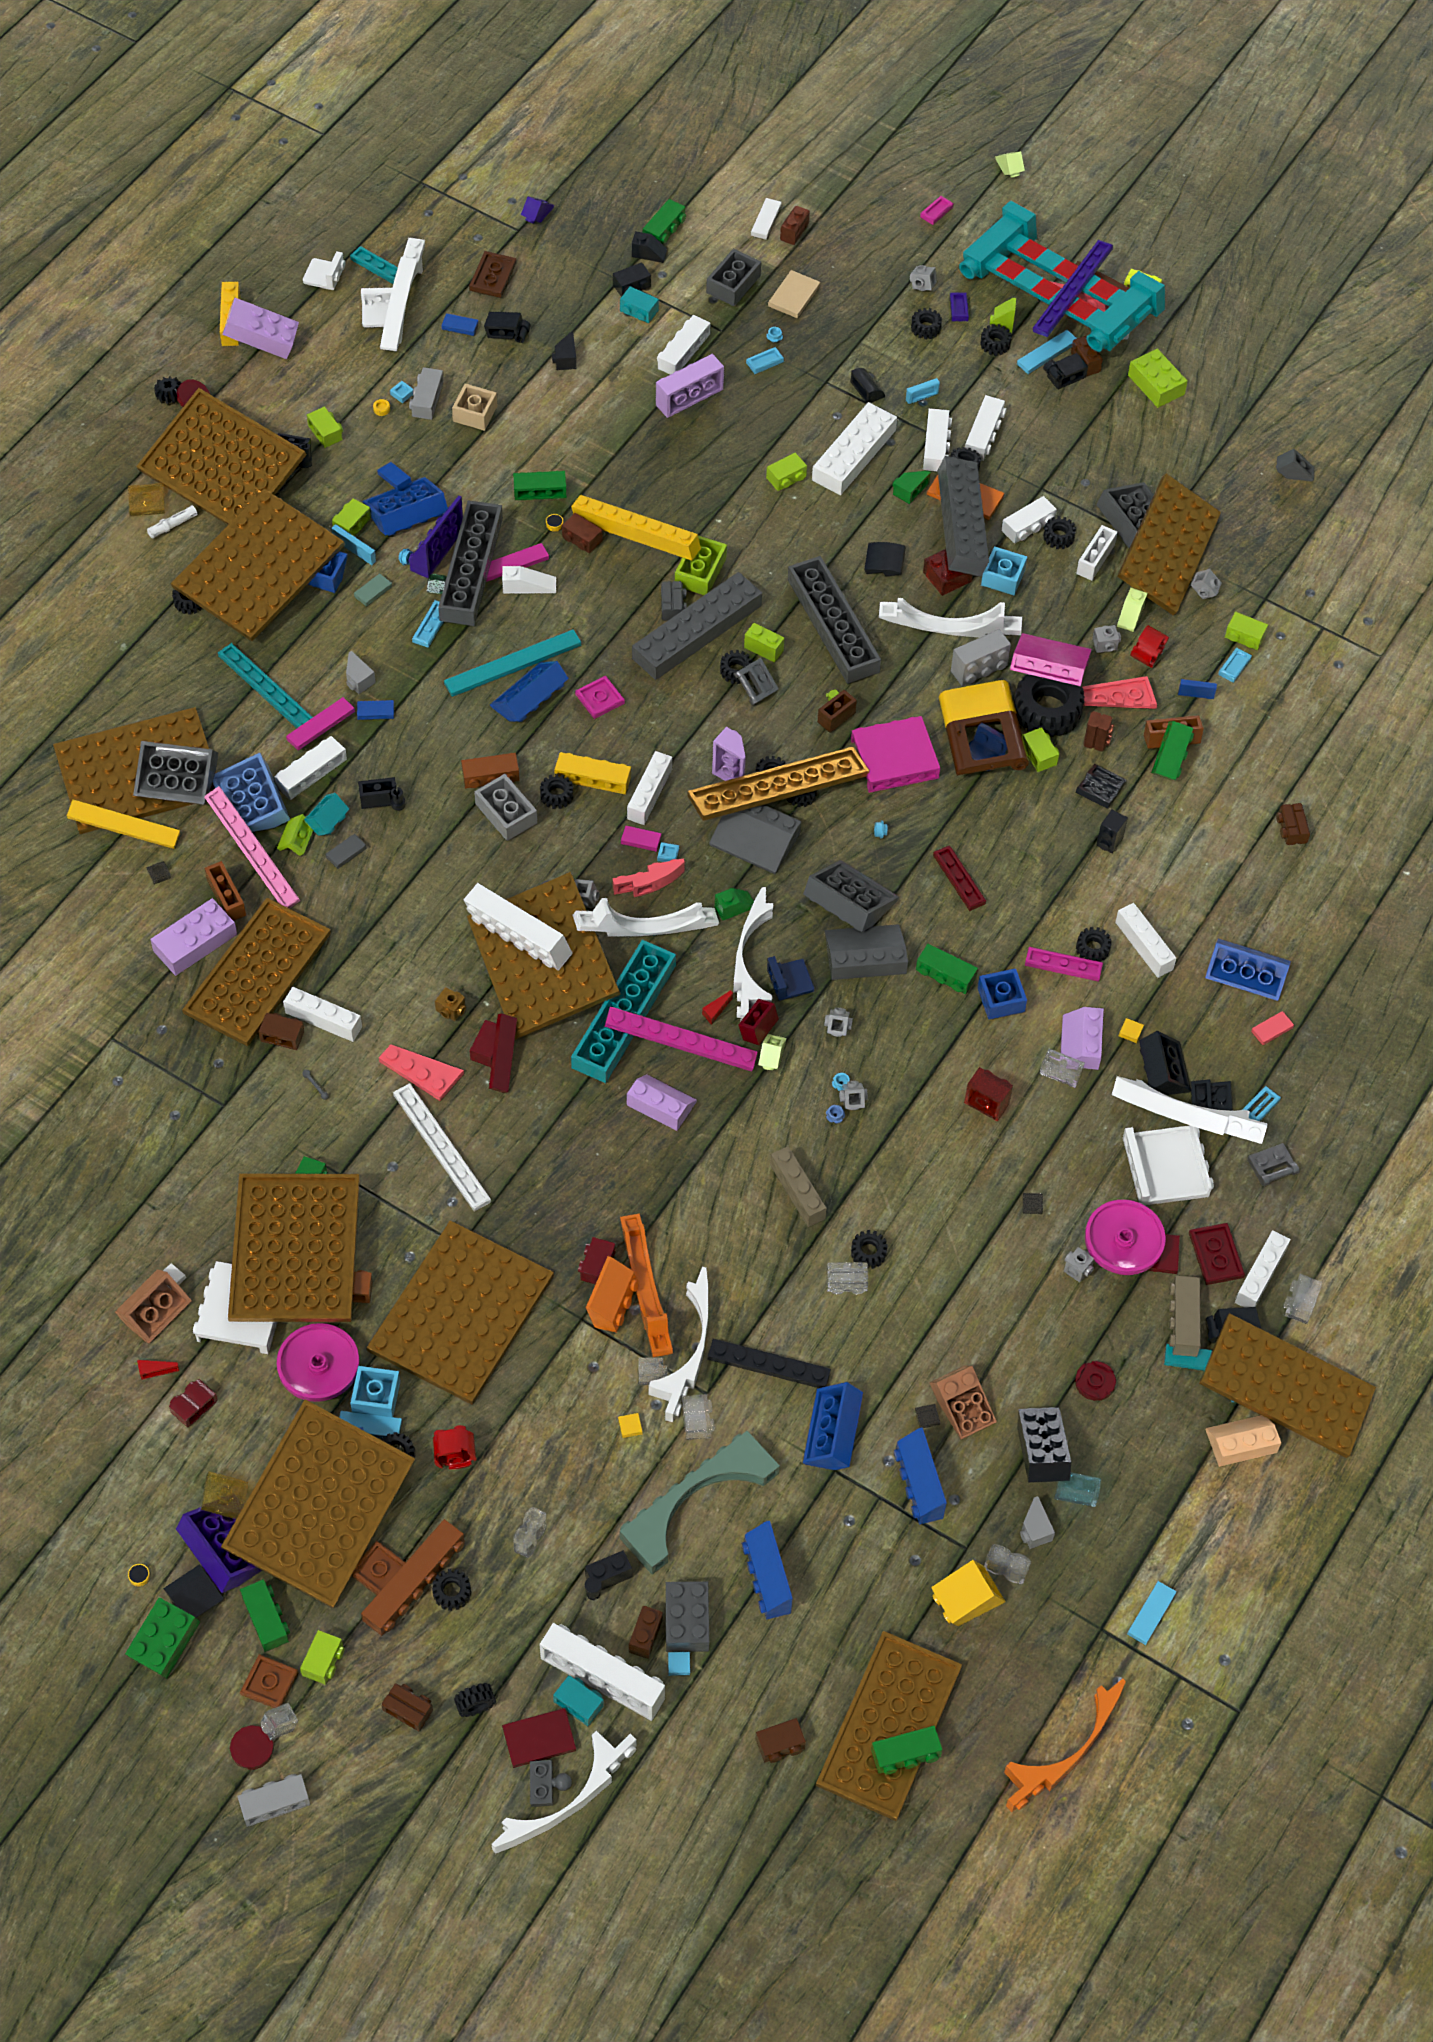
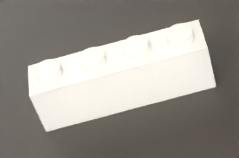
(683, 345)
(985, 426)
(936, 438)
(310, 767)
(649, 788)
(1145, 940)
(322, 1014)
(1262, 1270)

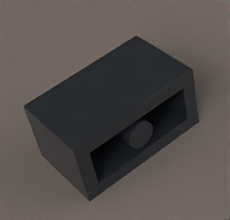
(634, 276)
(1112, 831)

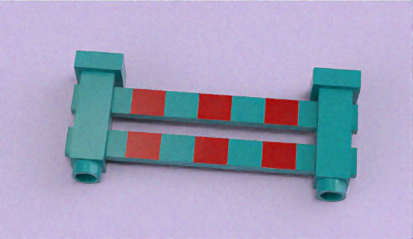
(1017, 234)

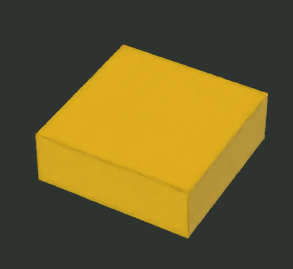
(1131, 1030)
(630, 1425)

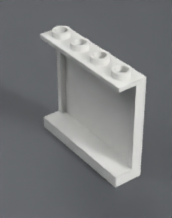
(1167, 1164)
(214, 1315)

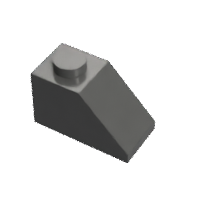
(1295, 466)

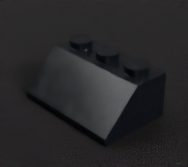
(1164, 1064)

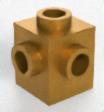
(450, 1004)

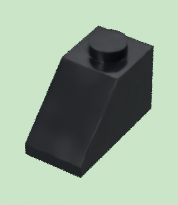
(647, 247)
(565, 353)

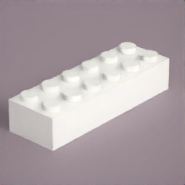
(854, 448)
(518, 927)
(602, 1671)

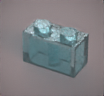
(1079, 1490)

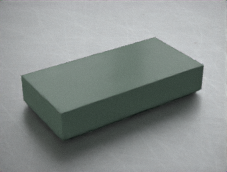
(372, 589)

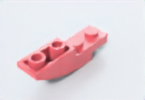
(656, 877)

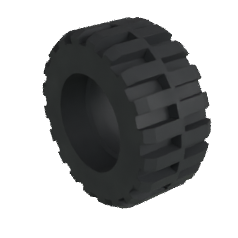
(1052, 720)

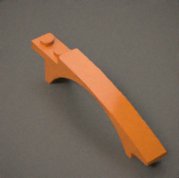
(652, 1314)
(1032, 1778)

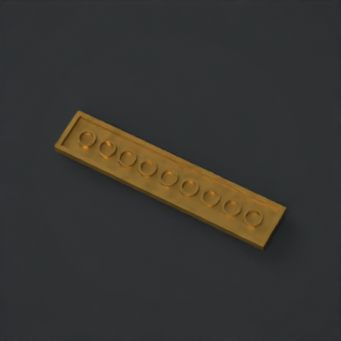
(777, 783)

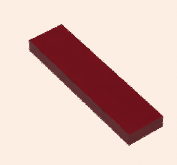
(959, 878)
(502, 1053)

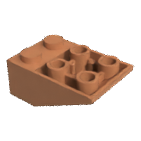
(963, 1401)

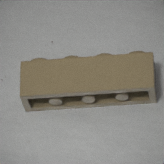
(798, 1186)
(1186, 1316)

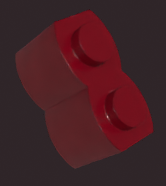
(192, 1403)

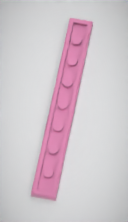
(251, 848)

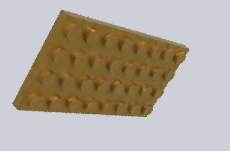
(1169, 544)
(256, 971)
(1287, 1385)
(897, 1695)

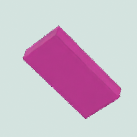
(936, 210)
(641, 838)

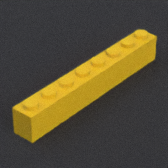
(638, 527)

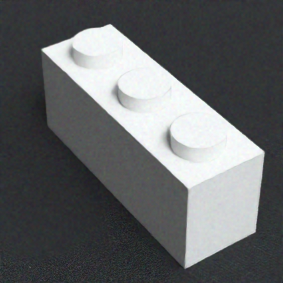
(1028, 520)
(1096, 552)

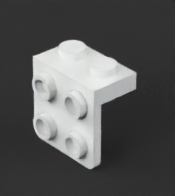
(325, 273)
(374, 306)

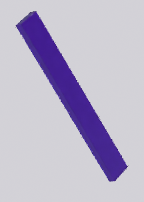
(1072, 288)

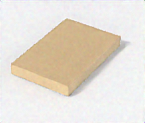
(794, 294)

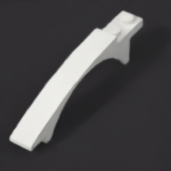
(407, 269)
(974, 626)
(607, 920)
(744, 986)
(1217, 1121)
(678, 1383)
(606, 1760)

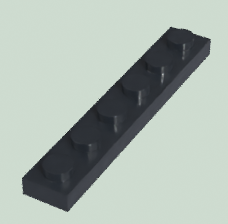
(768, 1364)

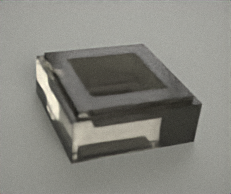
(158, 872)
(1032, 1203)
(927, 1416)

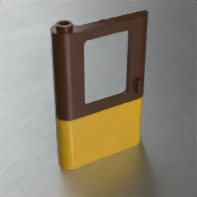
(978, 705)

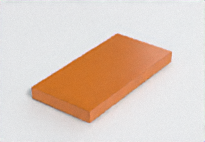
(990, 497)

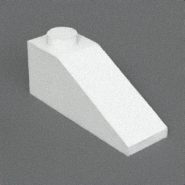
(524, 580)

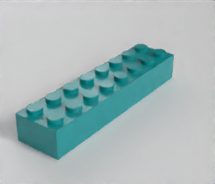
(639, 988)

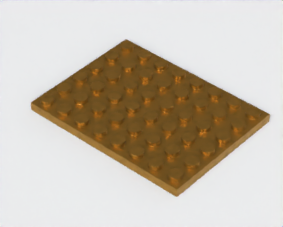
(219, 457)
(257, 564)
(104, 765)
(529, 987)
(294, 1248)
(460, 1312)
(318, 1503)

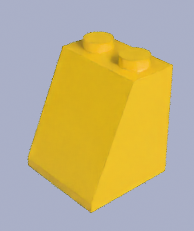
(967, 1593)

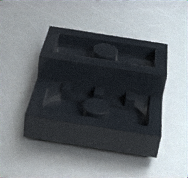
(885, 558)
(1100, 786)
(1212, 1095)
(194, 1592)

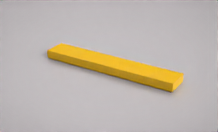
(123, 824)

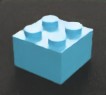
(1004, 571)
(375, 1391)

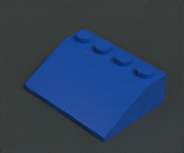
(406, 506)

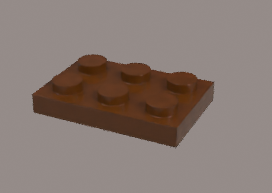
(492, 274)

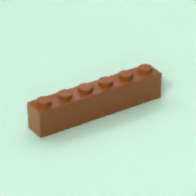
(413, 1577)

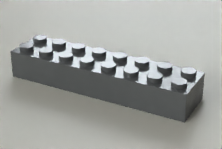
(963, 516)
(470, 563)
(834, 619)
(696, 625)

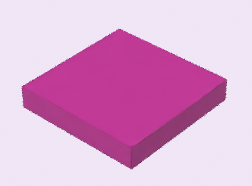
(599, 697)

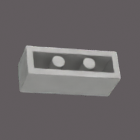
(426, 393)
(273, 1799)

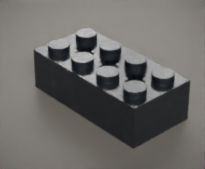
(1044, 1444)

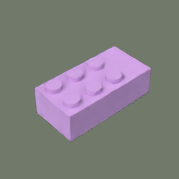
(260, 328)
(689, 385)
(193, 936)

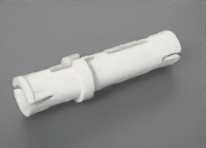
(167, 524)

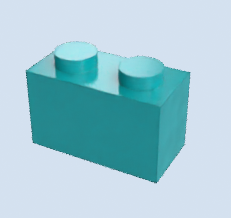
(639, 304)
(327, 814)
(578, 1700)

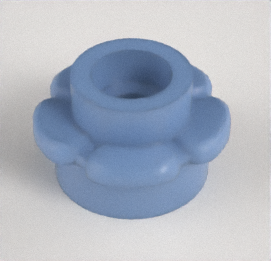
(835, 1109)

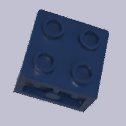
(987, 743)
(789, 978)

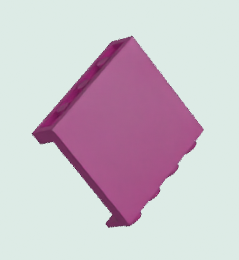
(1050, 659)
(896, 753)

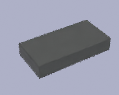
(346, 851)

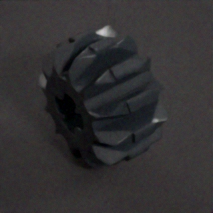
(167, 389)

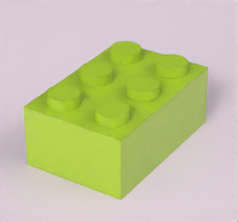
(1157, 378)
(704, 568)

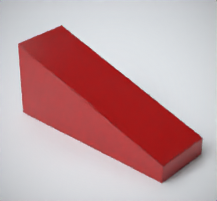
(716, 1007)
(156, 1368)

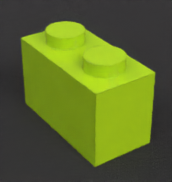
(325, 427)
(786, 471)
(352, 517)
(1246, 631)
(764, 642)
(1040, 749)
(322, 1657)

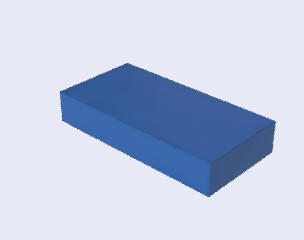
(459, 324)
(394, 476)
(1197, 689)
(375, 709)

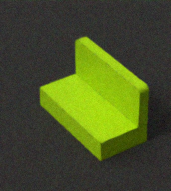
(296, 835)

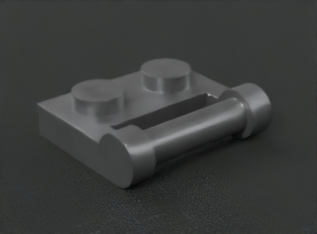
(761, 679)
(1271, 1159)

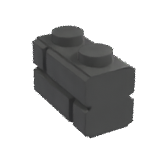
(672, 599)

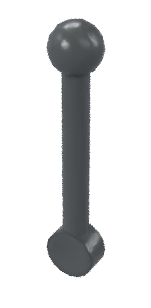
(306, 1074)

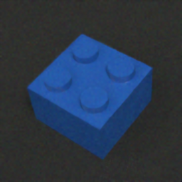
(1002, 994)

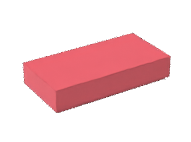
(1272, 1028)

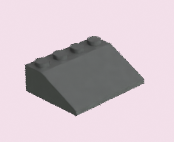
(1126, 508)
(175, 772)
(757, 836)
(849, 895)
(866, 953)

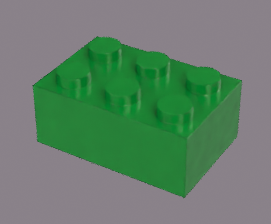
(162, 1637)

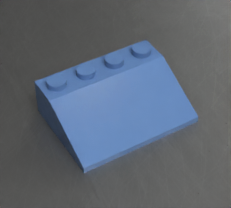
(253, 793)

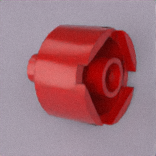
(1149, 646)
(454, 1447)

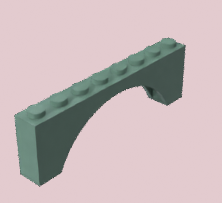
(740, 1460)

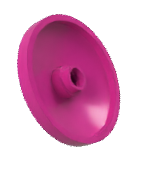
(1125, 1237)
(317, 1362)

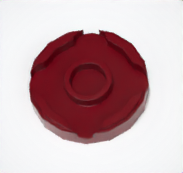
(187, 389)
(1095, 1380)
(251, 1747)

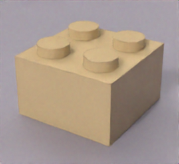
(474, 407)

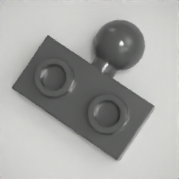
(543, 1782)

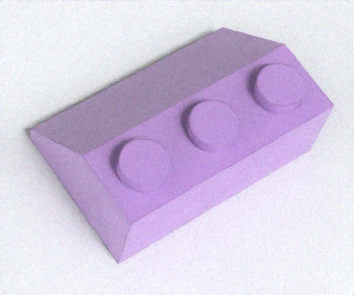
(728, 755)
(1083, 1036)
(660, 1101)

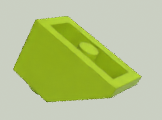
(1004, 314)

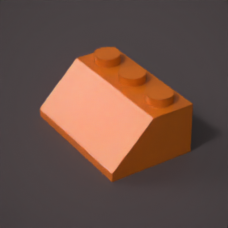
(612, 1295)

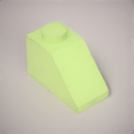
(1011, 163)
(1132, 609)
(772, 1052)

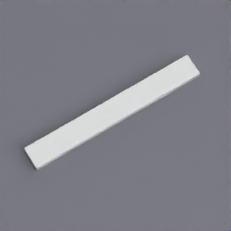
(442, 1147)

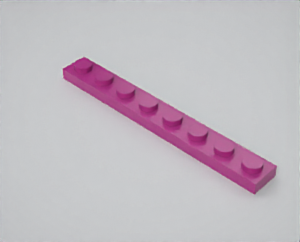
(680, 1039)

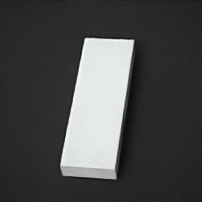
(766, 218)

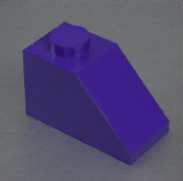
(536, 209)

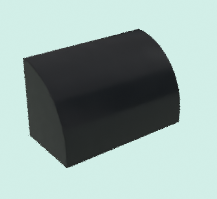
(866, 385)

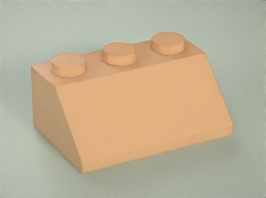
(1243, 1440)

